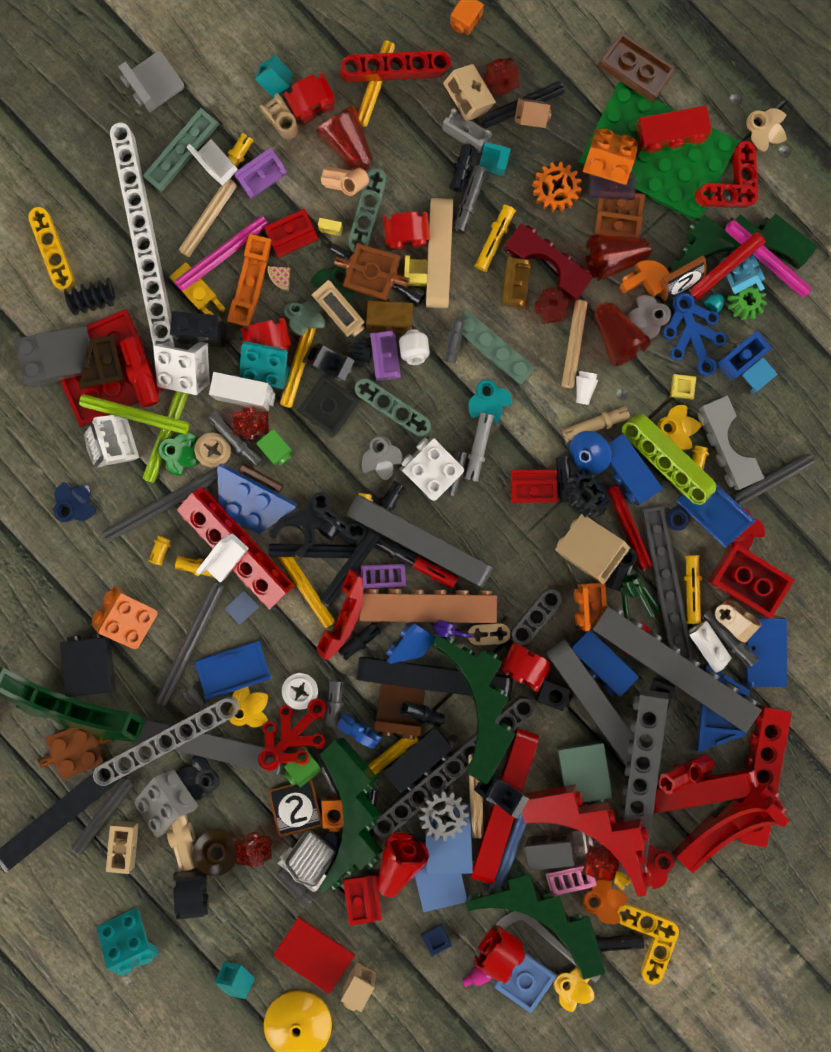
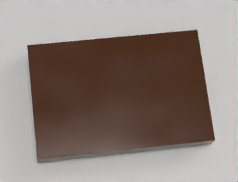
(636, 67)

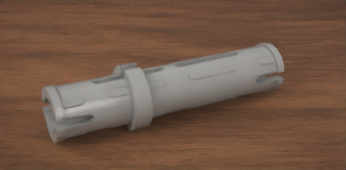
(479, 447)

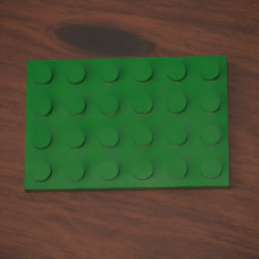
(669, 174)

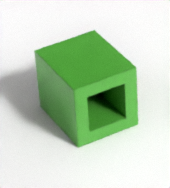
(275, 448)
(302, 774)

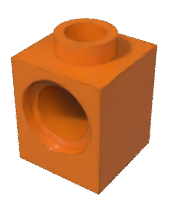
(466, 16)
(328, 804)

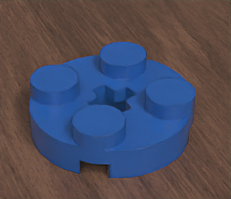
(361, 732)

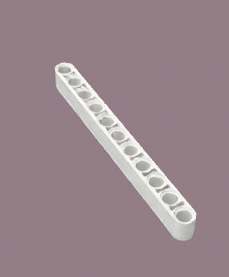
(142, 234)

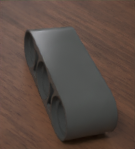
(546, 612)

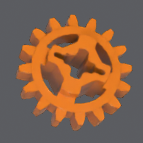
(549, 182)

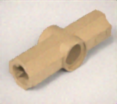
(182, 839)

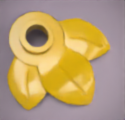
(681, 426)
(252, 707)
(575, 992)

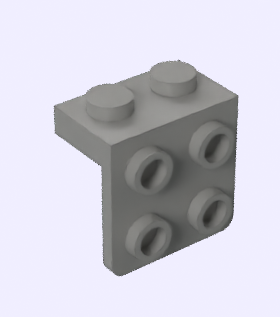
(152, 81)
(164, 802)

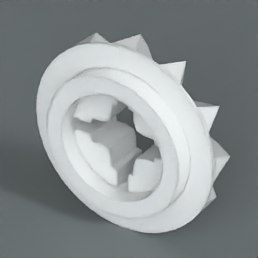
(289, 693)

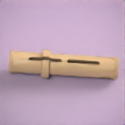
(605, 420)

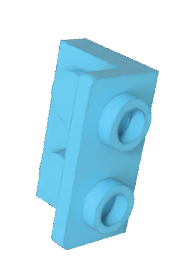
(746, 275)

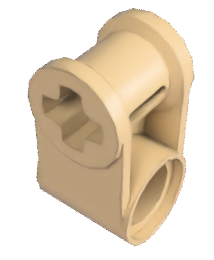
(278, 114)
(739, 621)

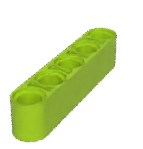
(669, 459)

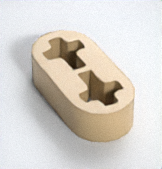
(489, 640)

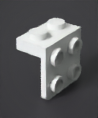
(431, 468)

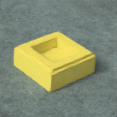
(330, 227)
(683, 386)

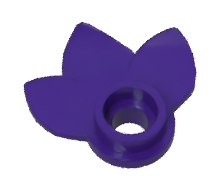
(447, 628)

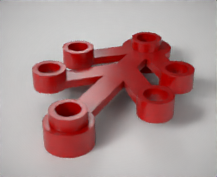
(290, 737)

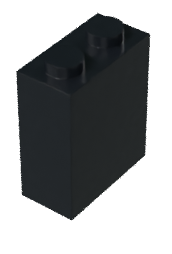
(196, 327)
(87, 665)

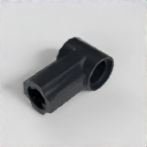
(621, 571)

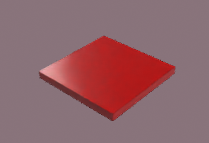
(122, 392)

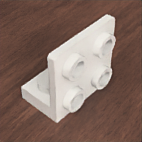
(181, 368)

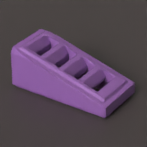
(371, 568)

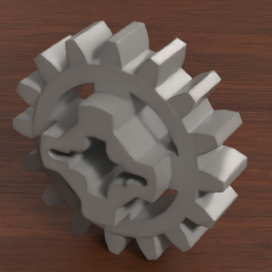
(445, 806)

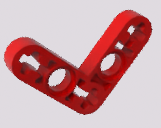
(740, 186)

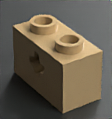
(469, 92)
(122, 847)
(358, 987)

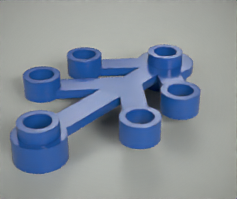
(693, 330)

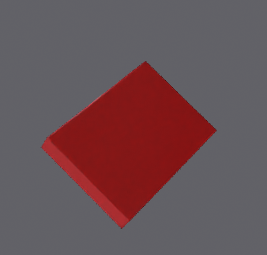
(314, 955)

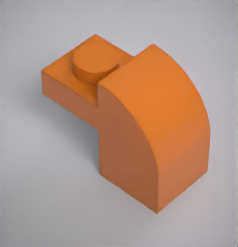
(647, 273)

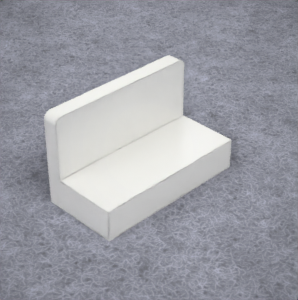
(214, 161)
(223, 557)

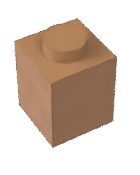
(532, 113)

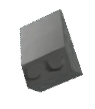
(52, 355)

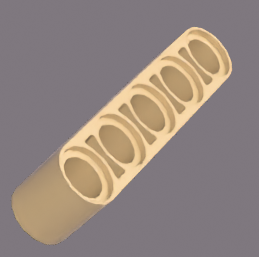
(439, 253)

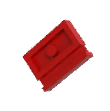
(291, 233)
(533, 486)
(362, 899)

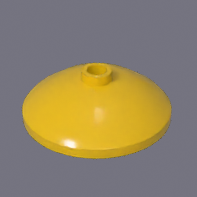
(302, 1011)

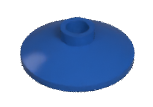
(595, 447)

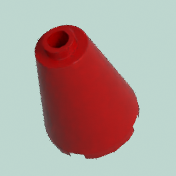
(400, 863)

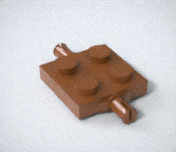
(371, 271)
(74, 752)

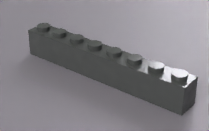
(676, 669)

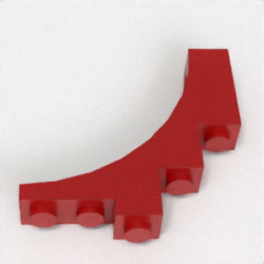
(755, 811)
(623, 839)

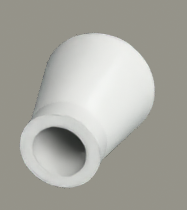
(585, 386)

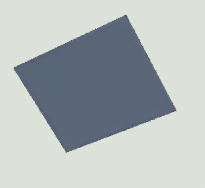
(241, 607)

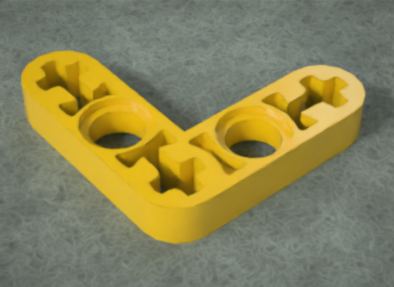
(658, 939)

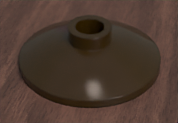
(223, 861)

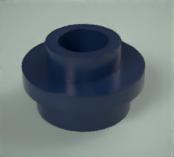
(684, 519)

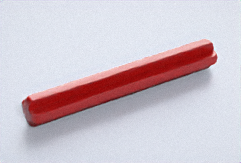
(727, 266)
(629, 527)

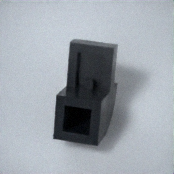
(328, 362)
(503, 794)

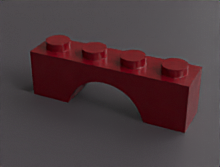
(528, 245)

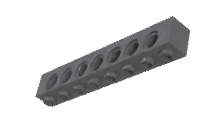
(657, 704)

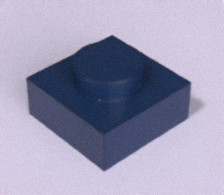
(436, 939)

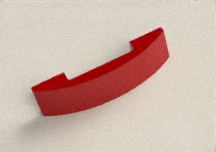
(333, 640)

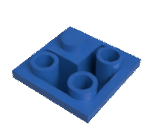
(413, 644)

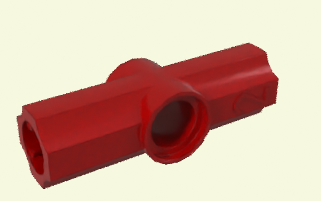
(140, 371)
(686, 774)

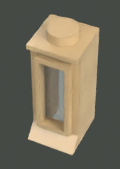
(339, 309)

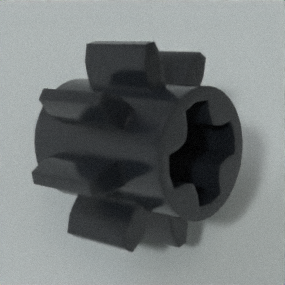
(359, 352)

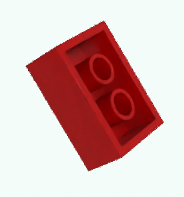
(750, 580)

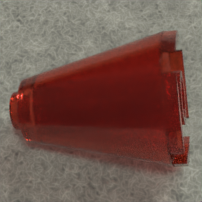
(347, 138)
(615, 254)
(619, 334)

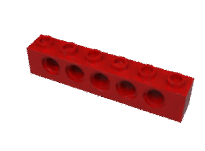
(263, 568)
(772, 764)

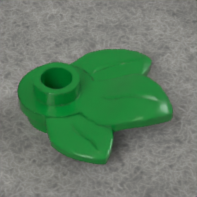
(182, 453)

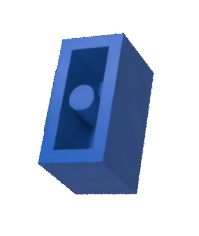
(744, 355)

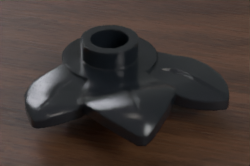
(194, 777)

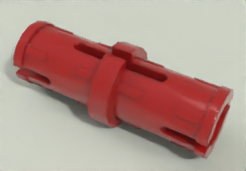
(449, 579)

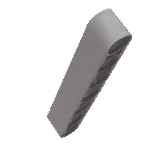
(156, 745)

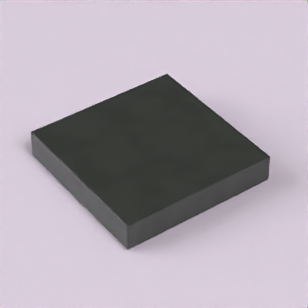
(328, 405)

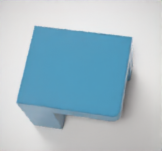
(759, 375)

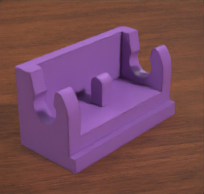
(260, 173)
(385, 355)

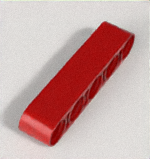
(403, 59)
(710, 790)

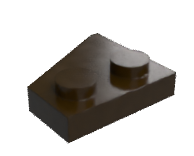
(101, 364)

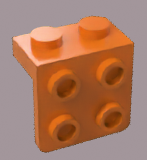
(611, 156)
(590, 600)
(123, 618)

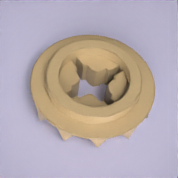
(211, 440)

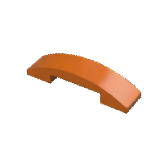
(250, 280)

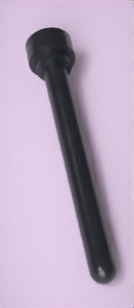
(413, 294)

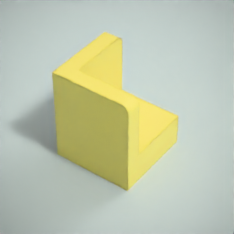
(416, 271)

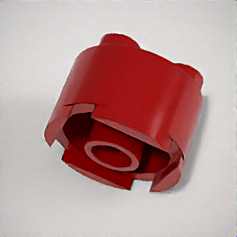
(310, 97)
(406, 229)
(268, 334)
(525, 666)
(499, 954)

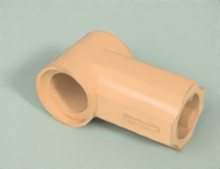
(346, 180)

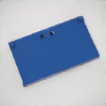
(723, 513)
(771, 649)
(231, 672)

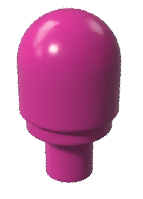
(476, 976)

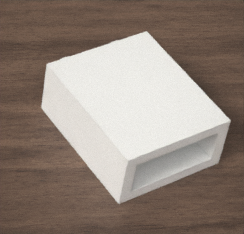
(241, 391)

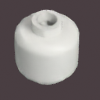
(414, 347)

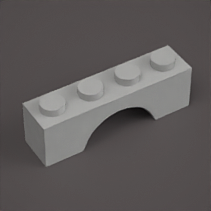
(739, 469)

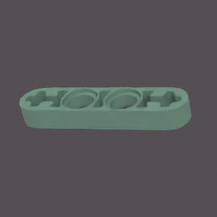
(368, 212)
(394, 405)

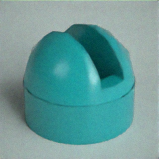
(715, 302)

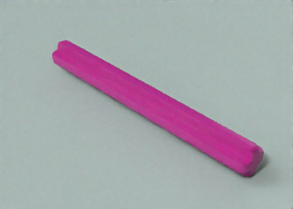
(220, 254)
(770, 260)

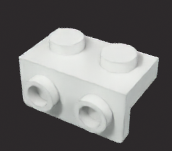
(710, 646)

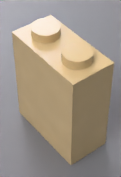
(592, 548)

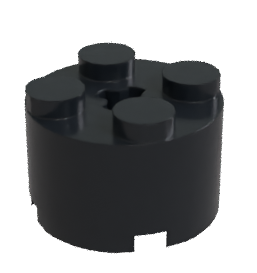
(189, 894)

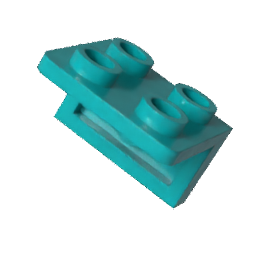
(264, 364)
(125, 943)

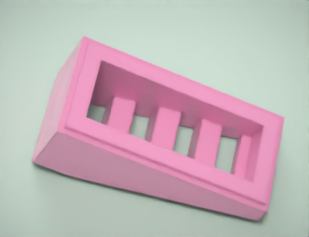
(580, 885)

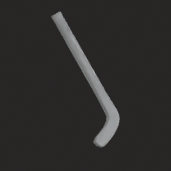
(515, 916)

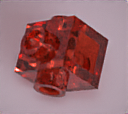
(502, 76)
(548, 313)
(250, 423)
(253, 850)
(601, 863)

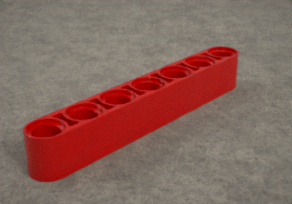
(499, 821)

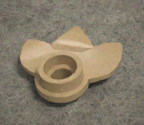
(770, 129)

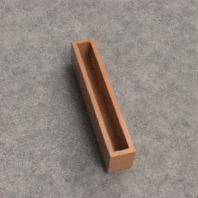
(429, 607)

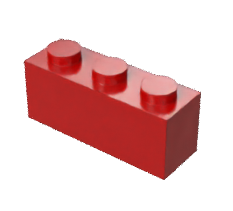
(673, 129)

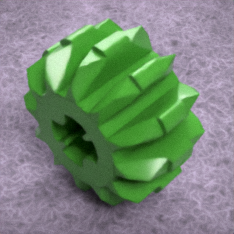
(741, 306)

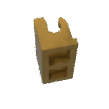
(516, 283)
(389, 317)

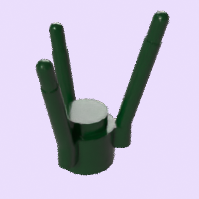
(635, 587)

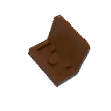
(389, 718)

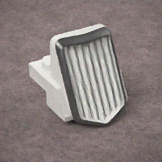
(110, 441)
(308, 860)

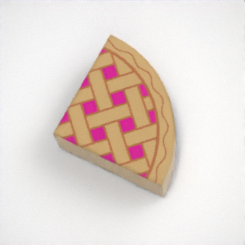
(280, 277)

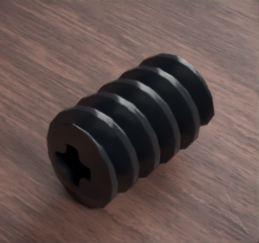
(90, 297)

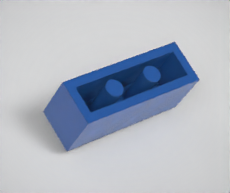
(632, 472)
(603, 663)

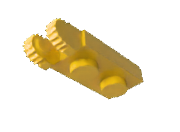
(198, 292)

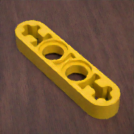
(51, 249)

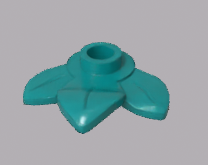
(491, 403)

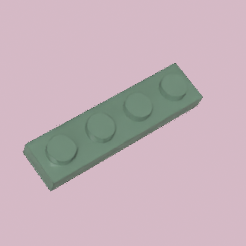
(177, 153)
(495, 349)

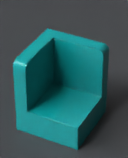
(273, 76)
(494, 158)
(234, 980)

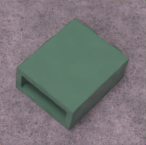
(587, 768)

